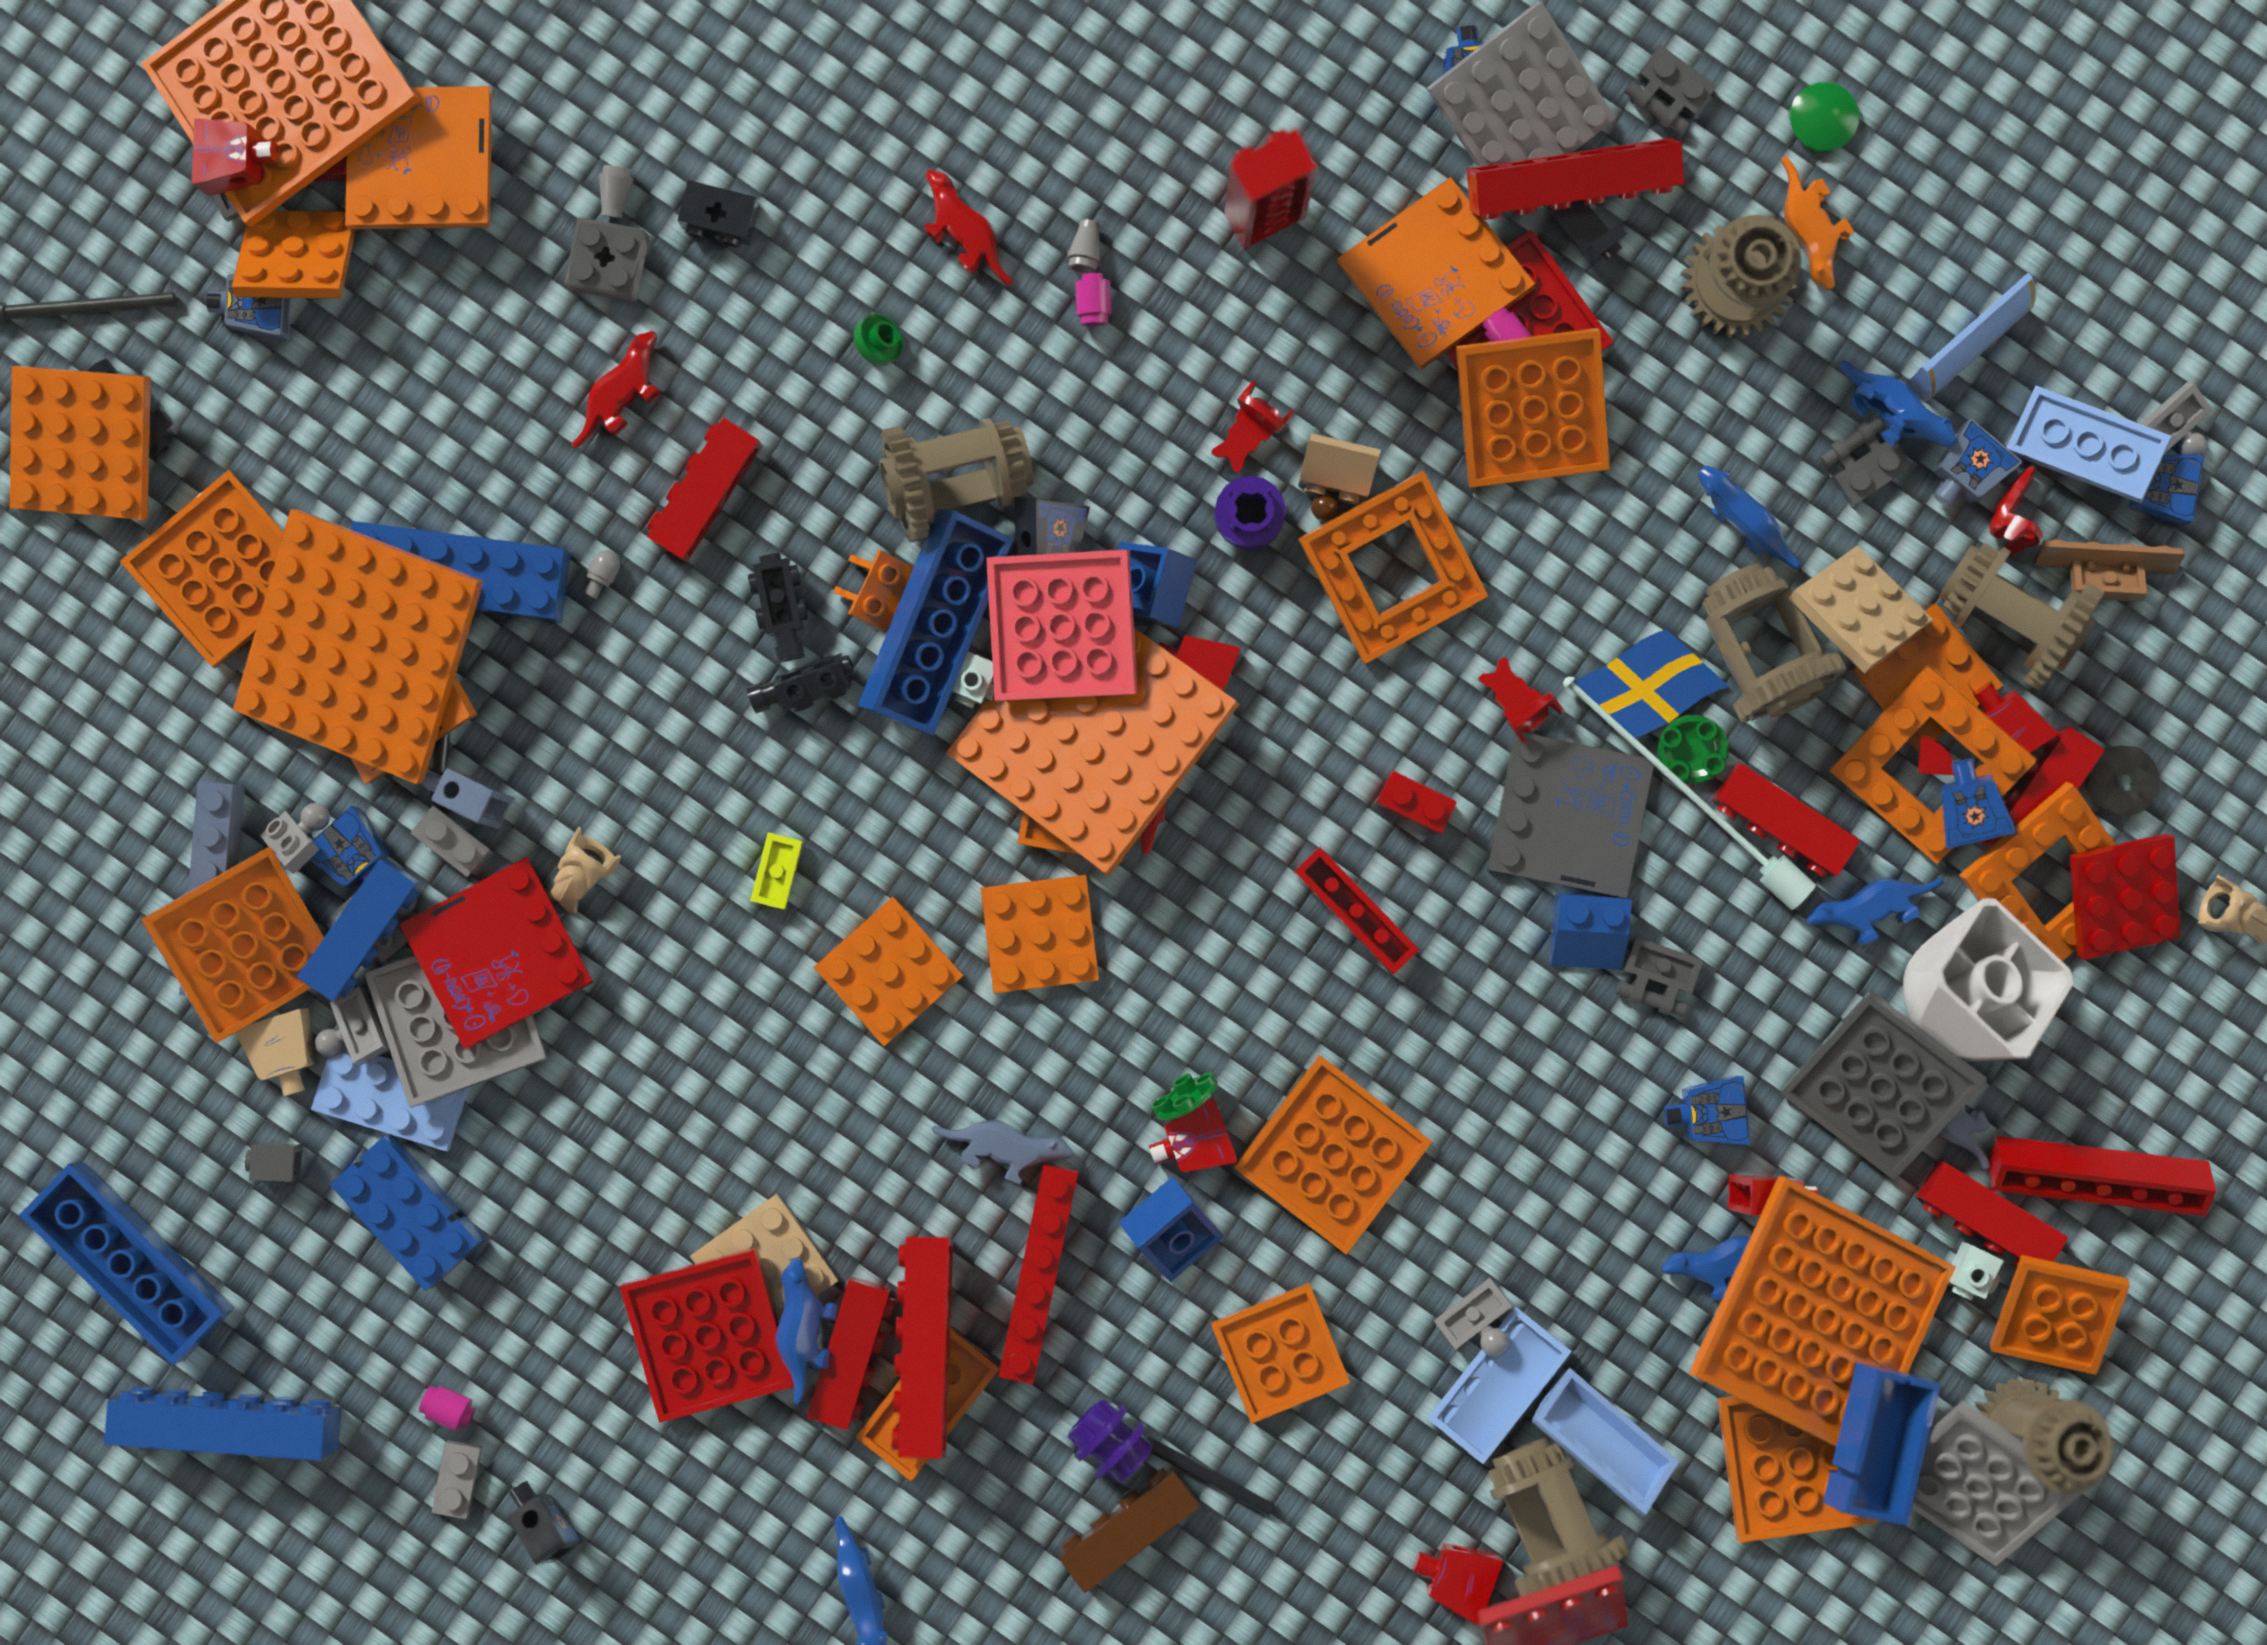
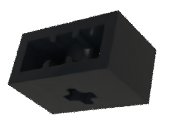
(703, 200)

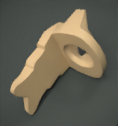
(580, 871)
(2242, 915)

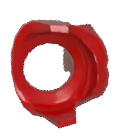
(1254, 423)
(2005, 524)
(1522, 706)

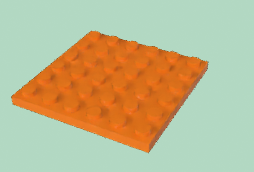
(295, 74)
(357, 645)
(1098, 763)
(1813, 1302)

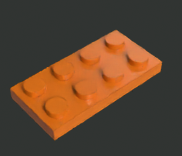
(968, 1376)

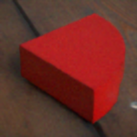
(1934, 758)

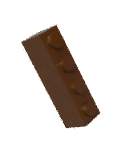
(1128, 1529)

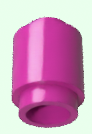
(1093, 299)
(1504, 326)
(447, 1408)

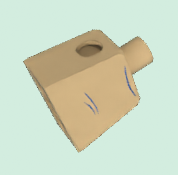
(280, 1048)

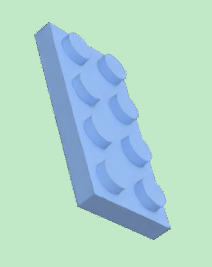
(2088, 444)
(375, 1099)

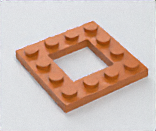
(1458, 581)
(1924, 698)
(1991, 875)

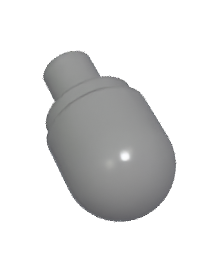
(602, 572)

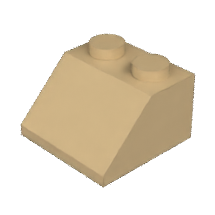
(1338, 468)

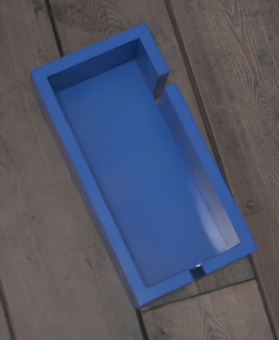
(407, 1212)
(1882, 1443)

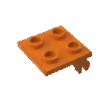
(880, 591)

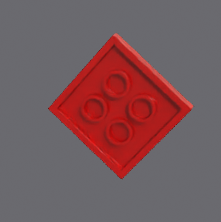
(2125, 896)

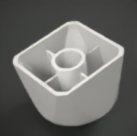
(1985, 985)

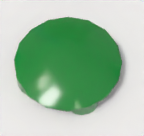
(1824, 116)
(1693, 748)
(1186, 1096)

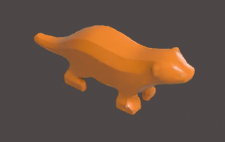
(1813, 226)

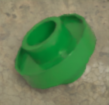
(878, 339)

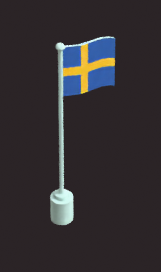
(1650, 689)

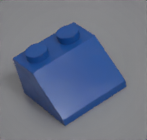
(1159, 583)
(1590, 931)
(1171, 1229)

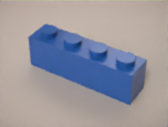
(359, 929)

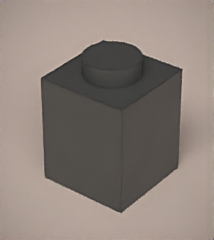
(274, 1162)

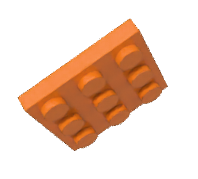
(294, 256)
(1944, 651)
(1039, 933)
(888, 971)
(2059, 1314)
(1280, 1353)

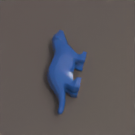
(1898, 408)
(1746, 515)
(1872, 905)
(1710, 1266)
(801, 1327)
(858, 1588)

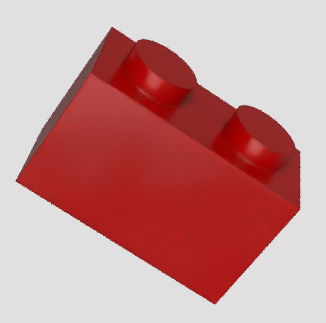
(1415, 802)

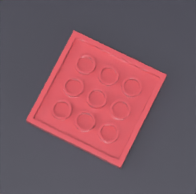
(1062, 625)

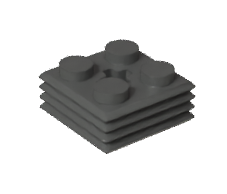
(619, 278)

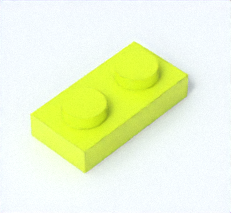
(776, 871)

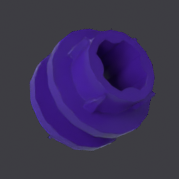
(1250, 490)
(1110, 1441)

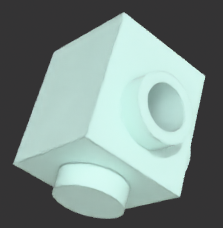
(974, 681)
(1974, 1272)

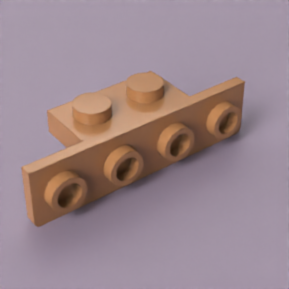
(2110, 567)

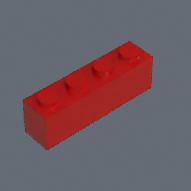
(704, 489)
(2066, 759)
(1785, 820)
(1356, 911)
(1988, 1215)
(851, 1349)

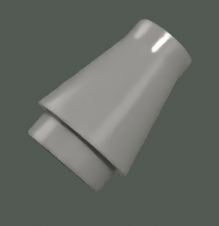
(614, 189)
(1085, 248)

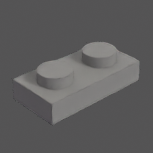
(449, 841)
(457, 1479)

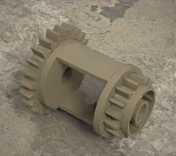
(1743, 274)
(908, 463)
(2054, 631)
(1788, 685)
(2063, 1439)
(1583, 1549)

